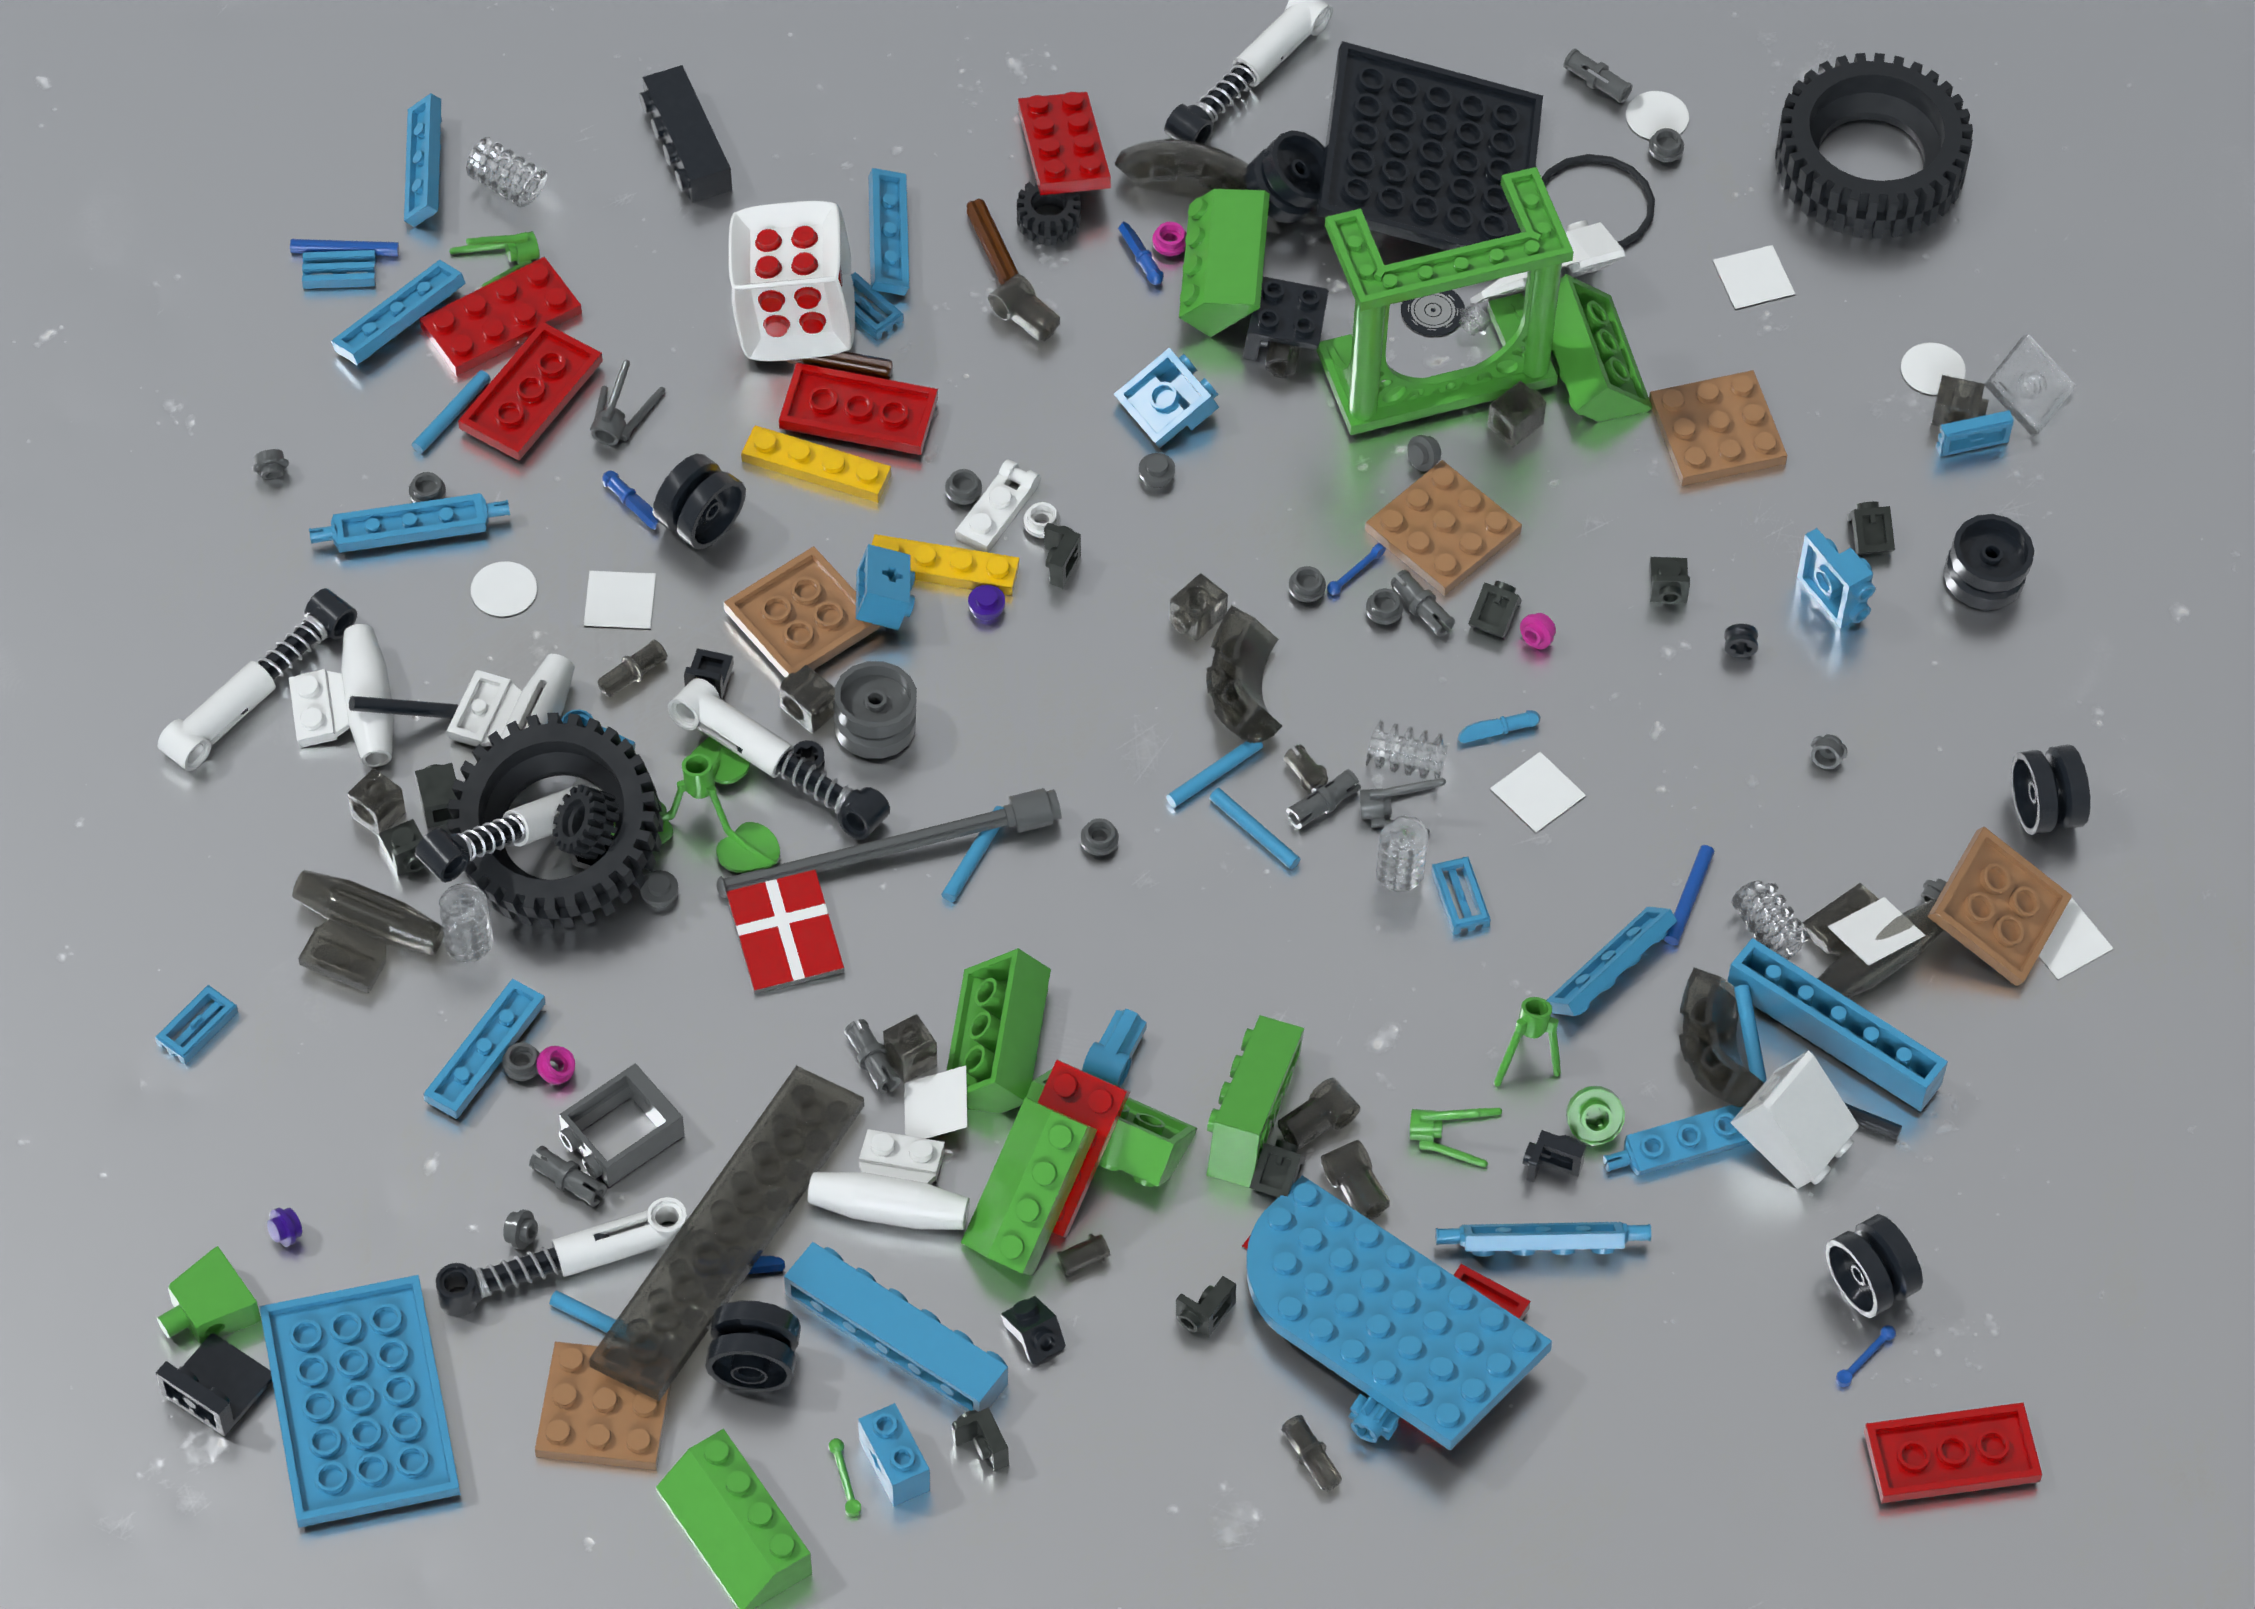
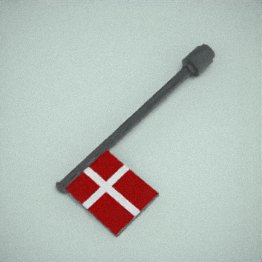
(784, 912)

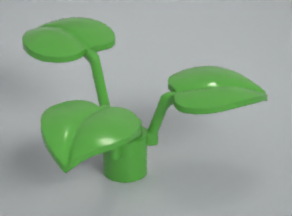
(752, 843)

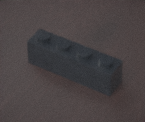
(686, 134)

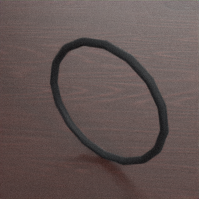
(1608, 159)

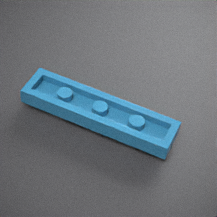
(422, 160)
(888, 231)
(398, 312)
(1616, 956)
(484, 1048)

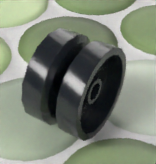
(1290, 173)
(699, 501)
(1988, 562)
(2050, 789)
(1874, 1265)
(753, 1346)

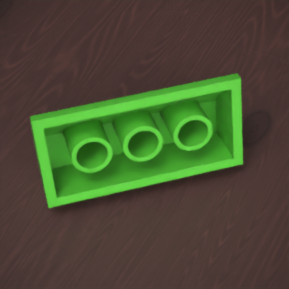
(1223, 258)
(1595, 354)
(999, 1029)
(1143, 1140)
(1028, 1187)
(734, 1522)

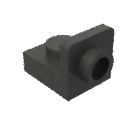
(1872, 528)
(1063, 554)
(1669, 580)
(1495, 608)
(400, 847)
(1277, 1168)
(1209, 1310)
(986, 1435)

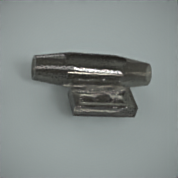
(359, 928)
(1849, 972)

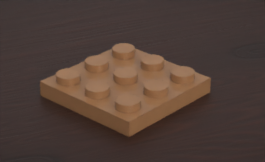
(1717, 428)
(1443, 527)
(800, 613)
(1999, 906)
(597, 1417)

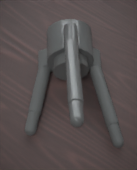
(609, 421)
(1377, 802)

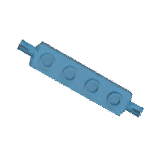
(409, 522)
(1678, 1142)
(1557, 1237)

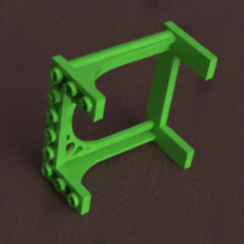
(1524, 325)

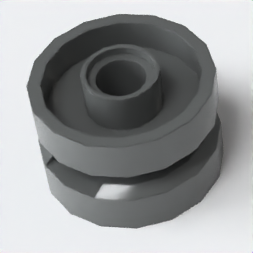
(875, 709)

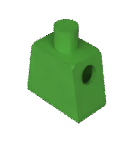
(209, 1300)

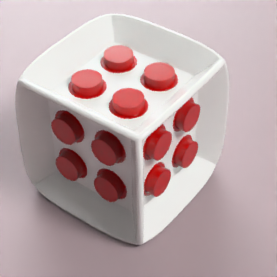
(791, 280)

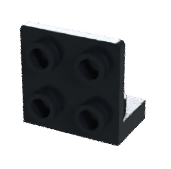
(1287, 315)
(215, 1383)

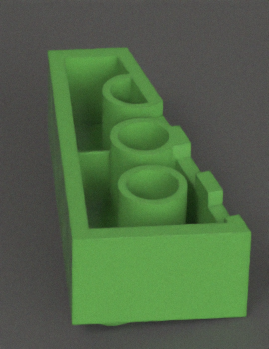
(1252, 1099)

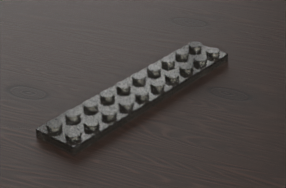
(726, 1233)

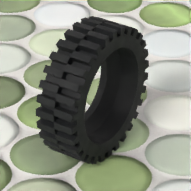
(1875, 93)
(545, 753)

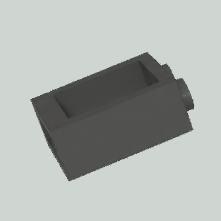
(628, 1084)

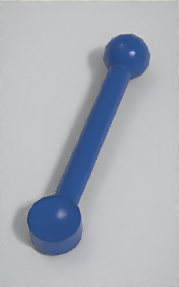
(1334, 587)
(1844, 1377)

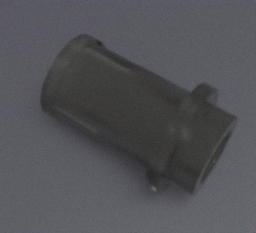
(1306, 768)
(1084, 1254)

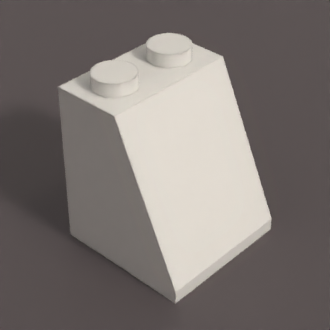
(1798, 1121)

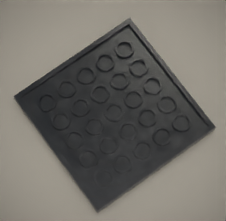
(1424, 148)

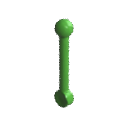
(852, 1506)

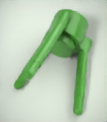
(519, 248)
(1533, 1023)
(1428, 1124)

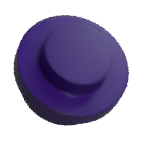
(986, 602)
(284, 1226)

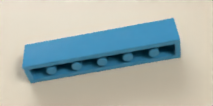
(1838, 1025)
(896, 1329)

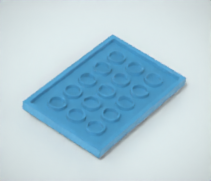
(359, 1401)

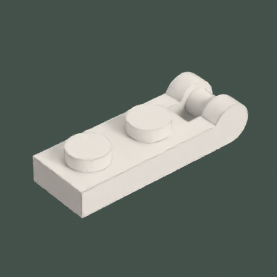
(997, 507)

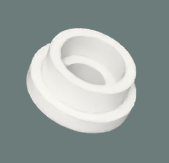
(1040, 512)

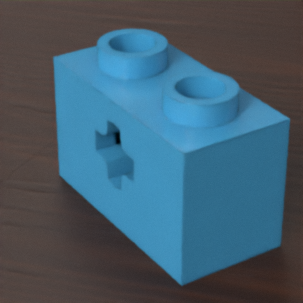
(884, 587)
(894, 1454)

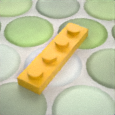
(816, 463)
(955, 565)

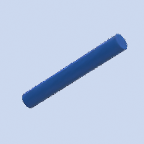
(306, 245)
(1690, 894)

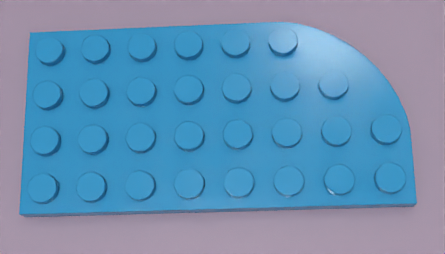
(1385, 1314)

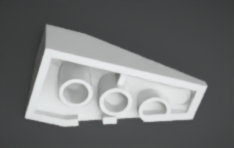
(1593, 251)

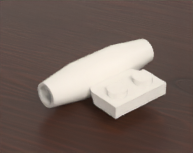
(323, 698)
(497, 701)
(893, 1185)

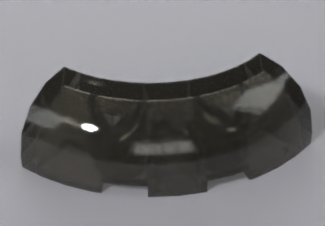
(1172, 158)
(1237, 676)
(1711, 1039)

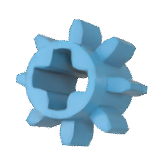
(1372, 1419)

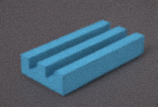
(339, 264)
(883, 324)
(1974, 433)
(1468, 921)
(201, 1029)

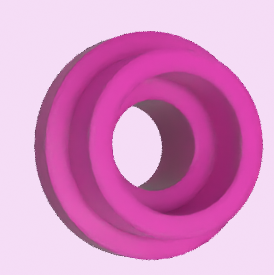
(1169, 232)
(1538, 630)
(564, 1060)

